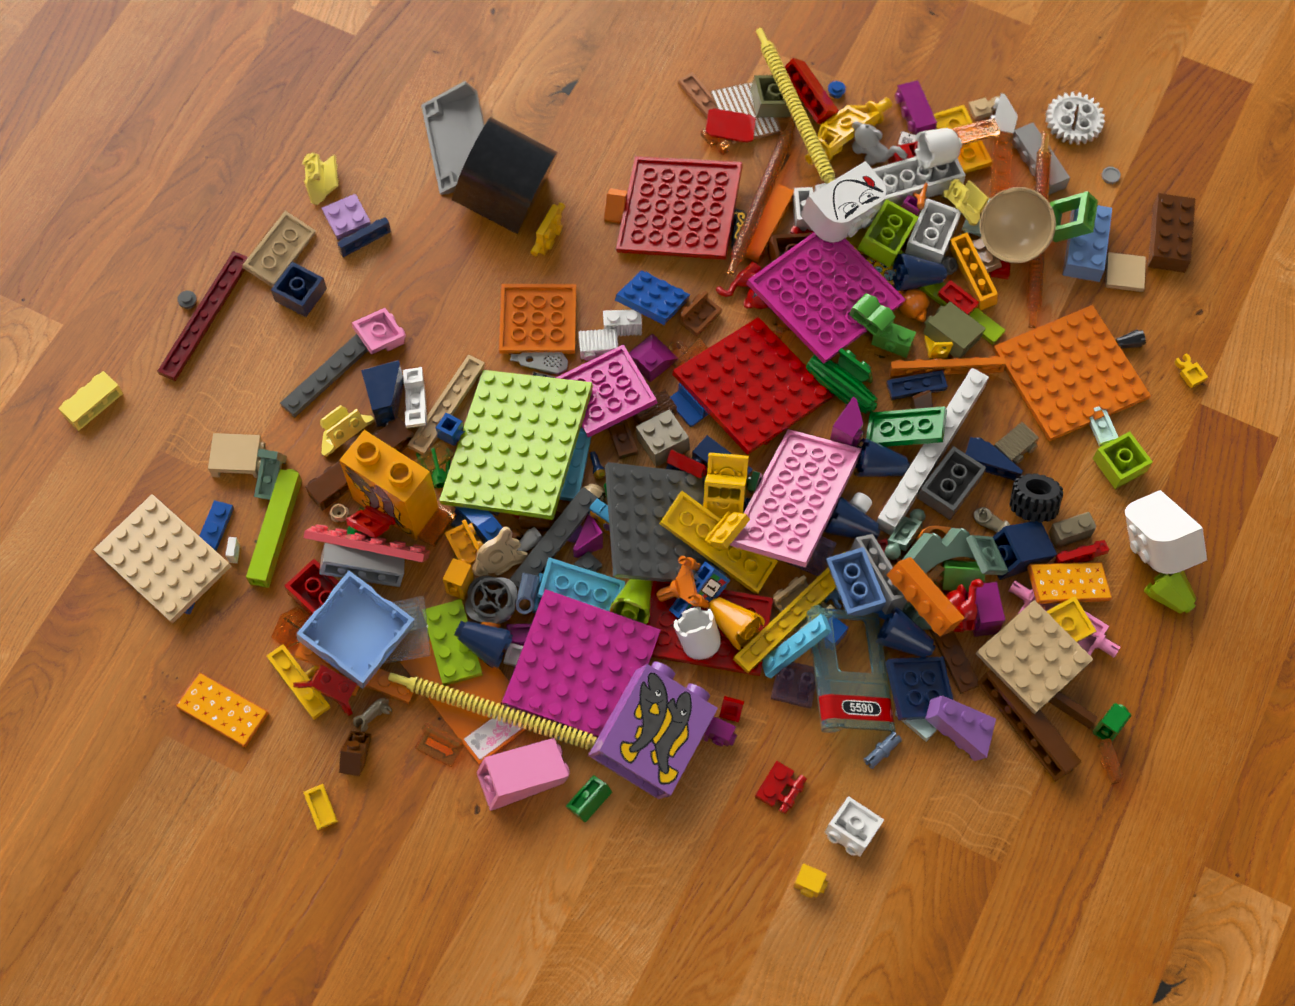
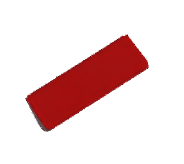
(687, 464)

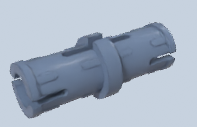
(882, 750)

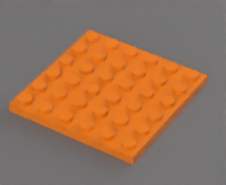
(1071, 370)

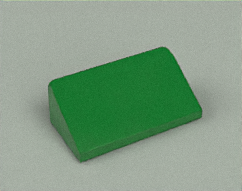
(589, 798)

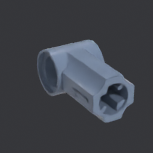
(527, 590)

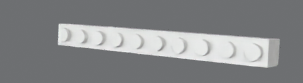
(931, 453)

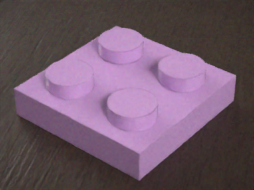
(346, 216)

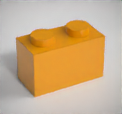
(458, 578)

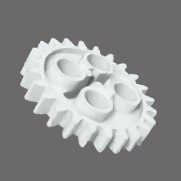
(1088, 119)

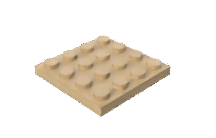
(1034, 656)

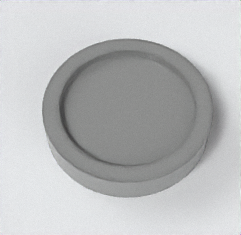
(1111, 175)

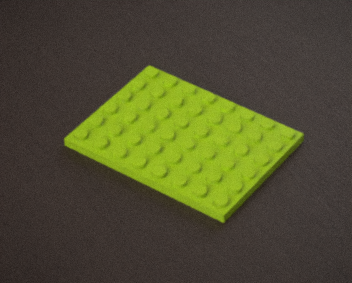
(517, 444)

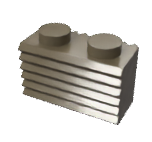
(1017, 443)
(1072, 530)

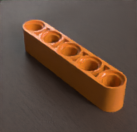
(770, 221)

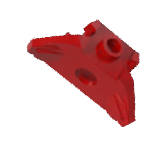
(331, 685)

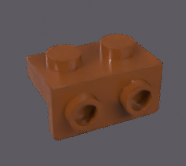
(699, 314)

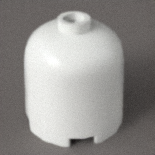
(937, 147)
(698, 633)

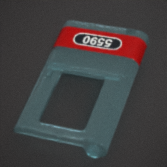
(851, 698)

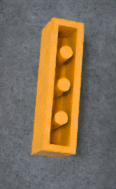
(973, 271)

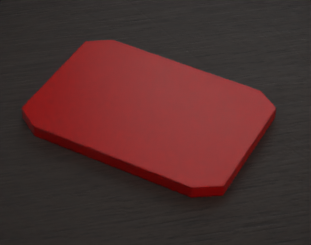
(730, 125)

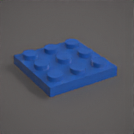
(652, 297)

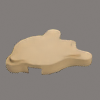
(499, 554)

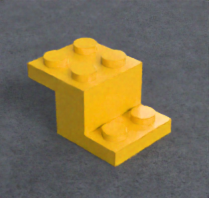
(725, 483)

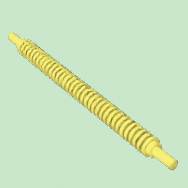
(796, 108)
(486, 708)

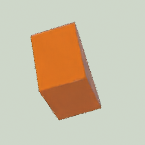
(615, 205)

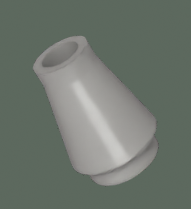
(530, 539)

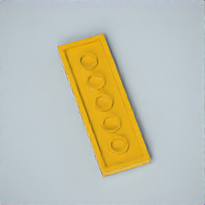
(694, 523)

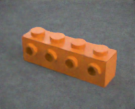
(925, 596)

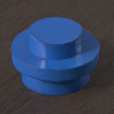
(836, 89)

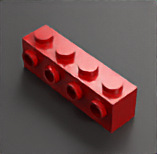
(810, 91)

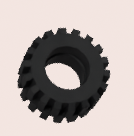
(1036, 497)

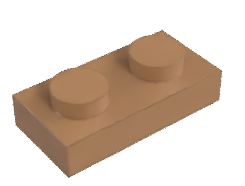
(988, 259)

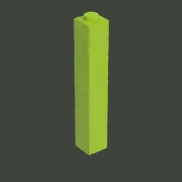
(274, 528)

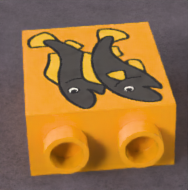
(389, 483)

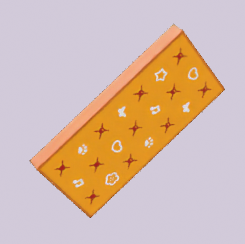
(1065, 580)
(222, 710)

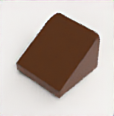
(922, 400)

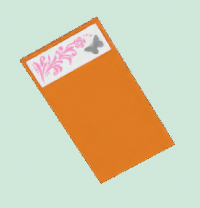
(479, 733)

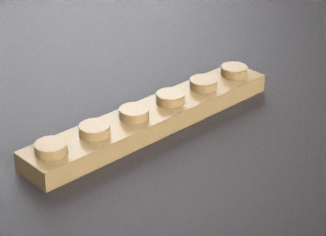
(447, 403)

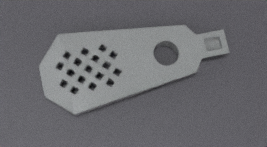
(540, 358)

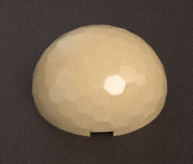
(1017, 225)

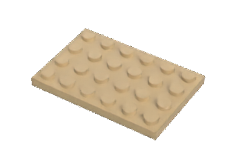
(162, 558)

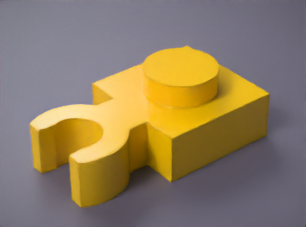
(1191, 373)

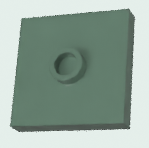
(987, 555)

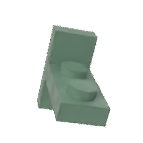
(268, 471)

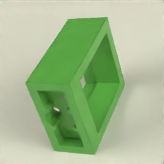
(1086, 217)

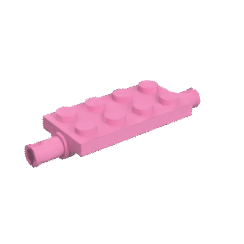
(1091, 642)

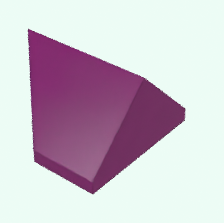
(589, 539)

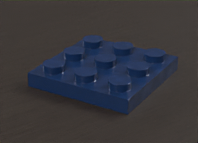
(916, 683)

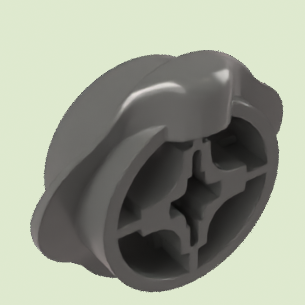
(481, 584)

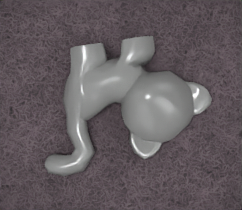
(868, 142)

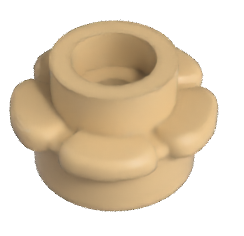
(334, 513)

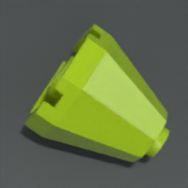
(1172, 591)

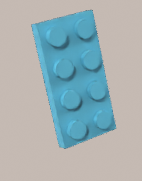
(580, 584)

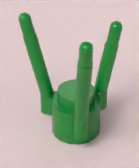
(438, 475)

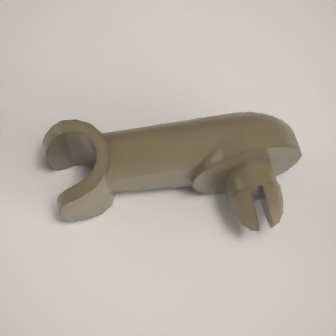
(985, 518)
(377, 708)

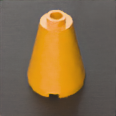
(735, 621)

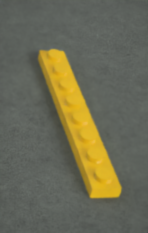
(785, 622)

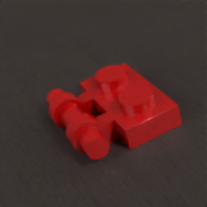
(775, 783)

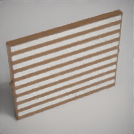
(739, 99)

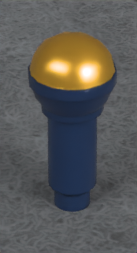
(598, 469)

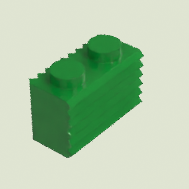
(1112, 722)

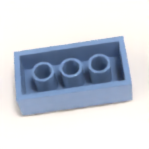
(1087, 253)

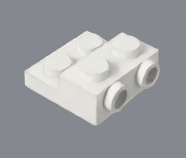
(853, 827)

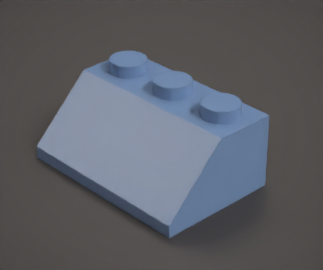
(856, 582)

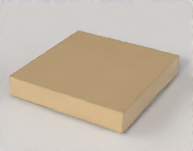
(1125, 272)

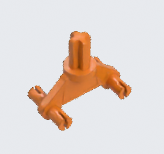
(684, 585)

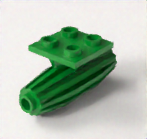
(845, 379)

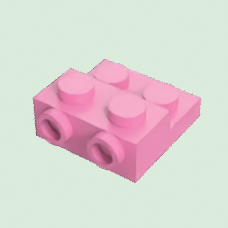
(379, 331)

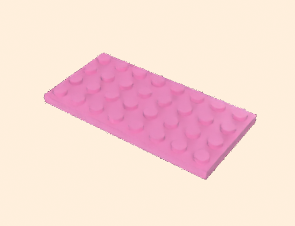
(797, 497)

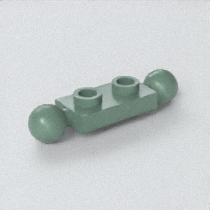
(905, 534)

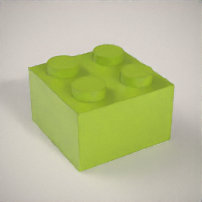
(1122, 460)

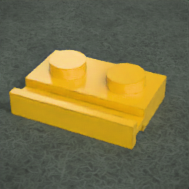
(727, 530)

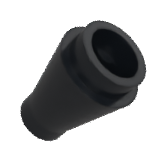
(1132, 340)

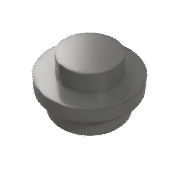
(950, 264)
(187, 299)

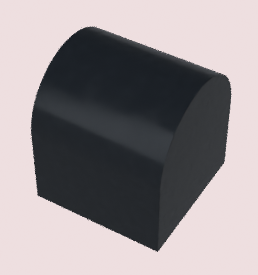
(503, 175)

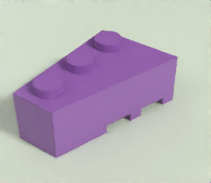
(962, 724)

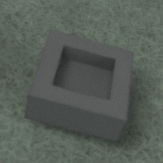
(588, 562)

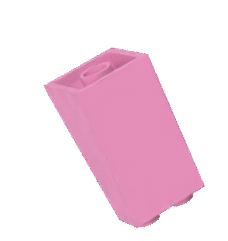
(522, 773)

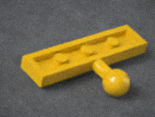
(292, 672)

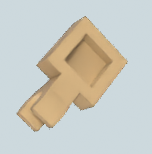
(982, 108)

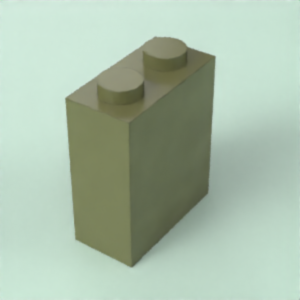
(954, 326)

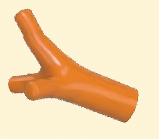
(921, 197)

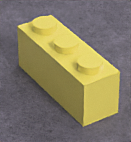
(90, 400)

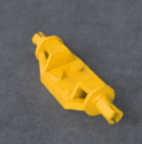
(839, 127)

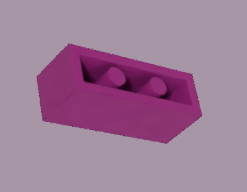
(915, 107)

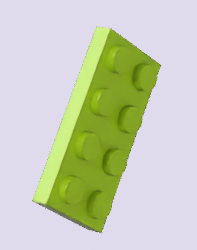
(452, 657)

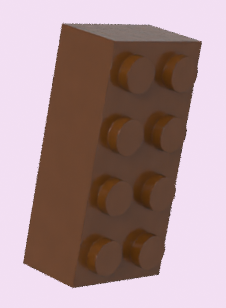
(1171, 232)

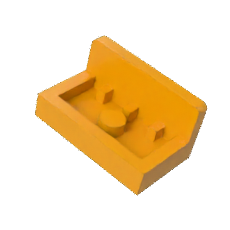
(464, 542)

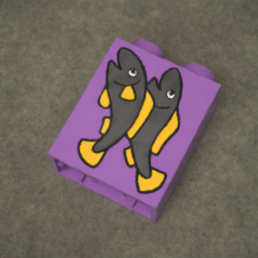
(654, 730)

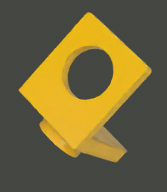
(935, 348)

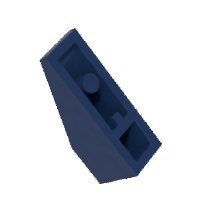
(990, 457)

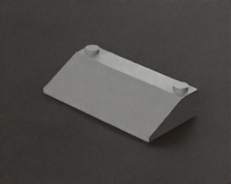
(452, 128)

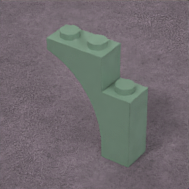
(932, 549)

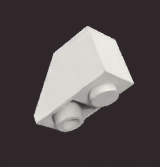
(1005, 114)

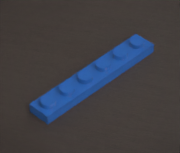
(215, 527)

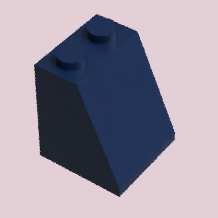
(384, 390)
(1023, 546)

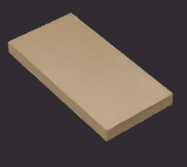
(279, 248)

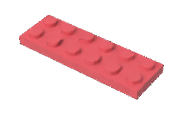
(359, 541)

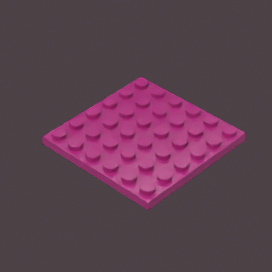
(816, 289)
(577, 662)

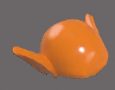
(915, 304)

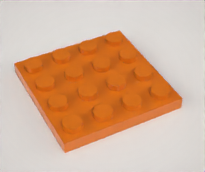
(537, 318)

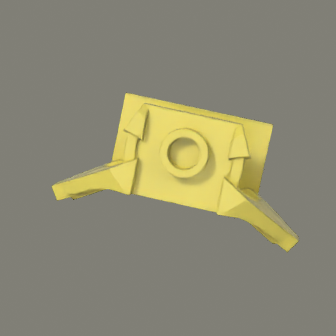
(327, 176)
(967, 199)
(341, 427)

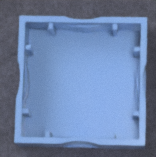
(355, 629)

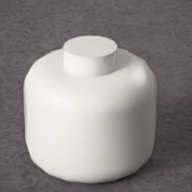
(861, 501)

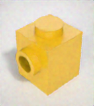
(810, 881)

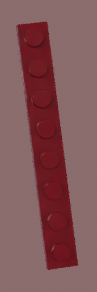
(203, 317)

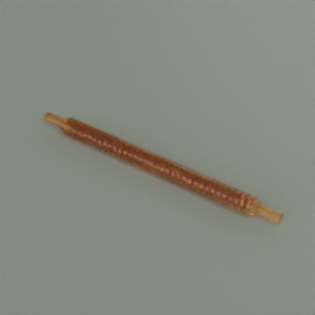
(761, 197)
(1036, 266)

